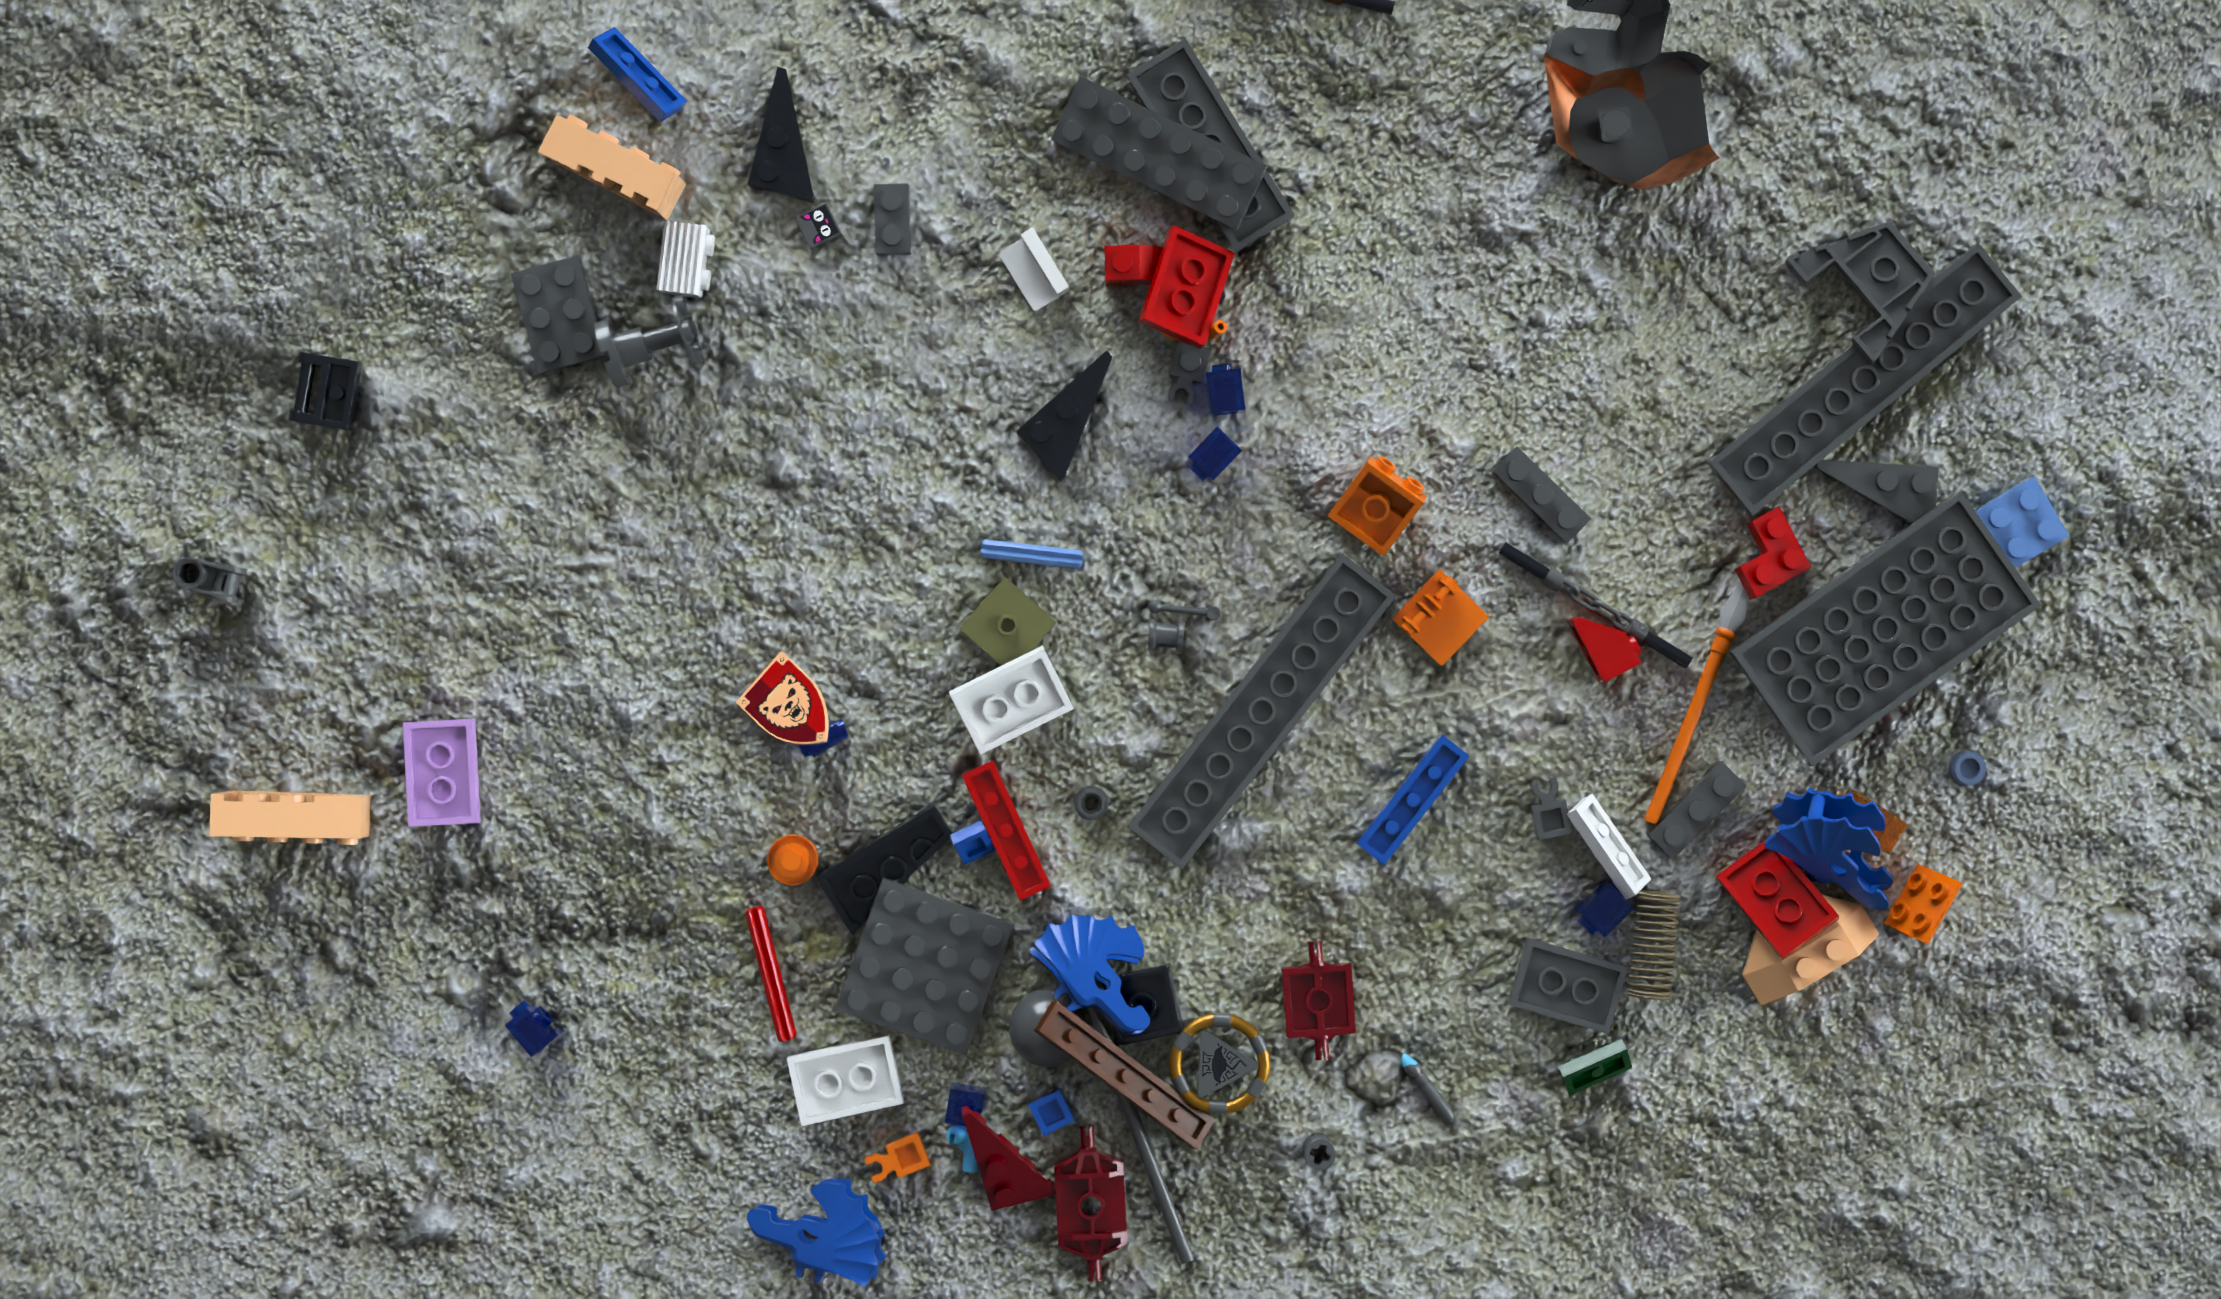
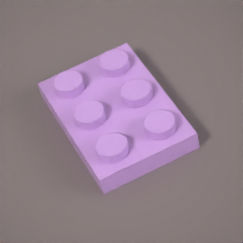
(441, 772)

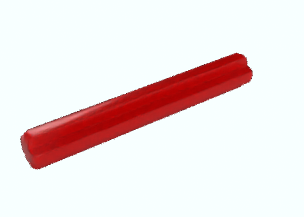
(770, 973)

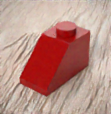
(1130, 264)
(1605, 648)

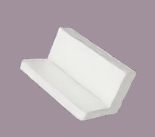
(1034, 270)

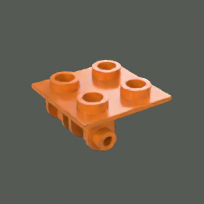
(1440, 617)
(1923, 903)

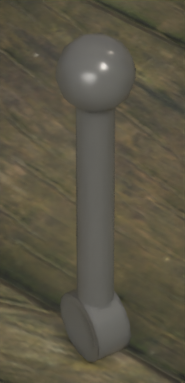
(1212, 613)

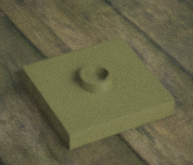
(1007, 623)

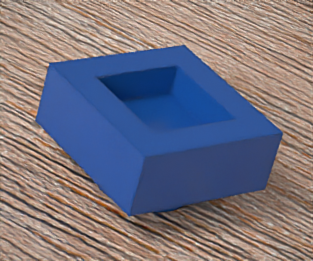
(972, 842)
(1051, 1111)

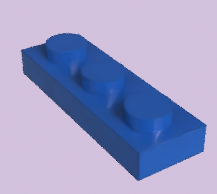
(637, 74)

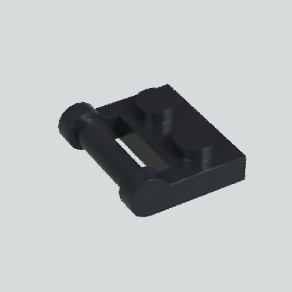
(335, 395)

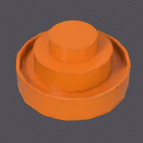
(792, 859)

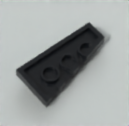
(895, 855)

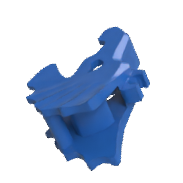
(1819, 830)
(1079, 953)
(845, 1242)

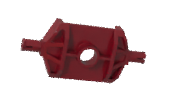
(1085, 1175)

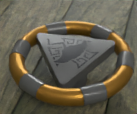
(1219, 1063)

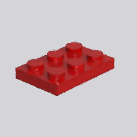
(1186, 287)
(1777, 899)

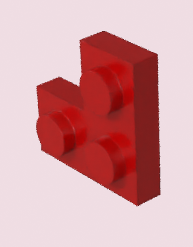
(1779, 558)

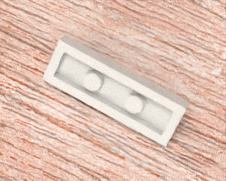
(1608, 846)

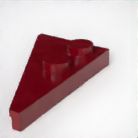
(1004, 1172)

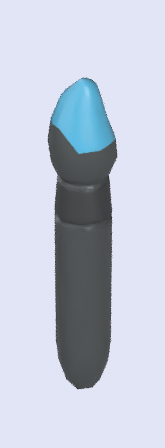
(1414, 1070)

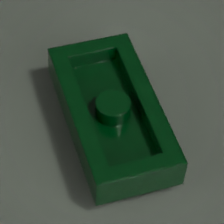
(1595, 1067)

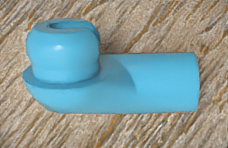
(960, 1137)

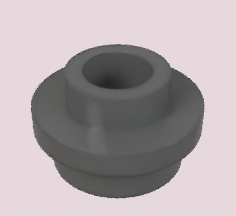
(1091, 814)

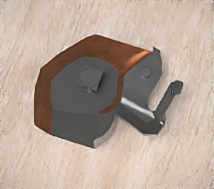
(1626, 102)

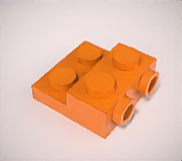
(1378, 504)

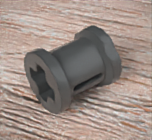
(1166, 635)
(1323, 1161)

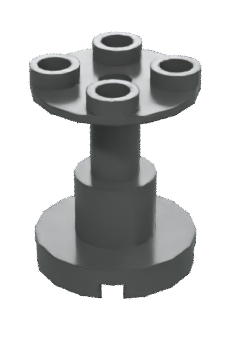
(635, 345)

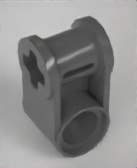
(215, 578)

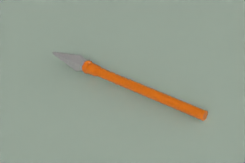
(1731, 618)

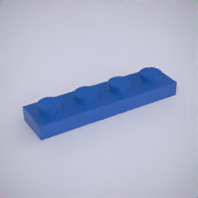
(1412, 799)

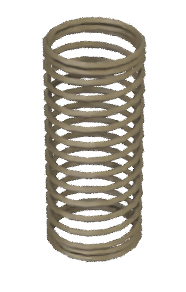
(1650, 991)

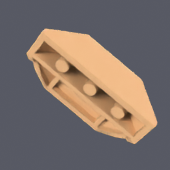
(1839, 943)

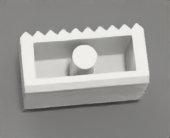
(684, 259)

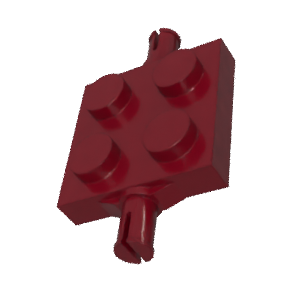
(1318, 1000)

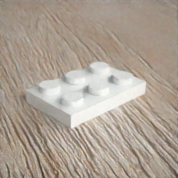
(1011, 700)
(845, 1080)

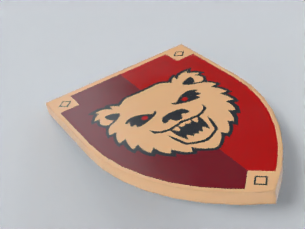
(787, 703)

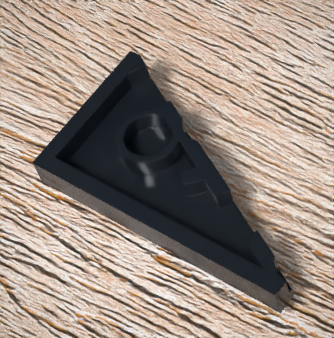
(780, 154)
(1059, 425)

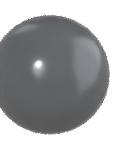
(1024, 1021)

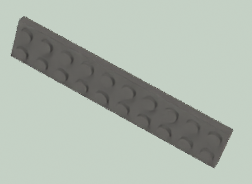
(1853, 391)
(1261, 711)

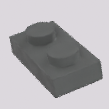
(892, 219)

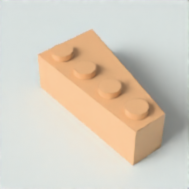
(613, 167)
(290, 816)

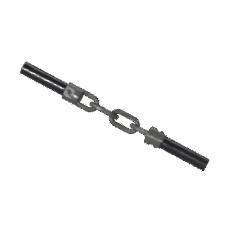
(1555, 580)

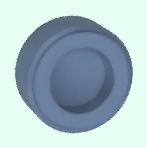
(1967, 768)

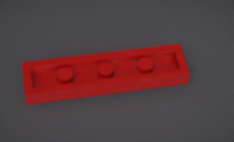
(1006, 830)

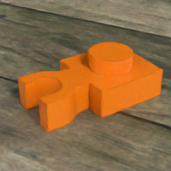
(903, 1156)

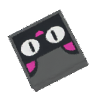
(818, 226)

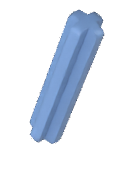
(1031, 554)

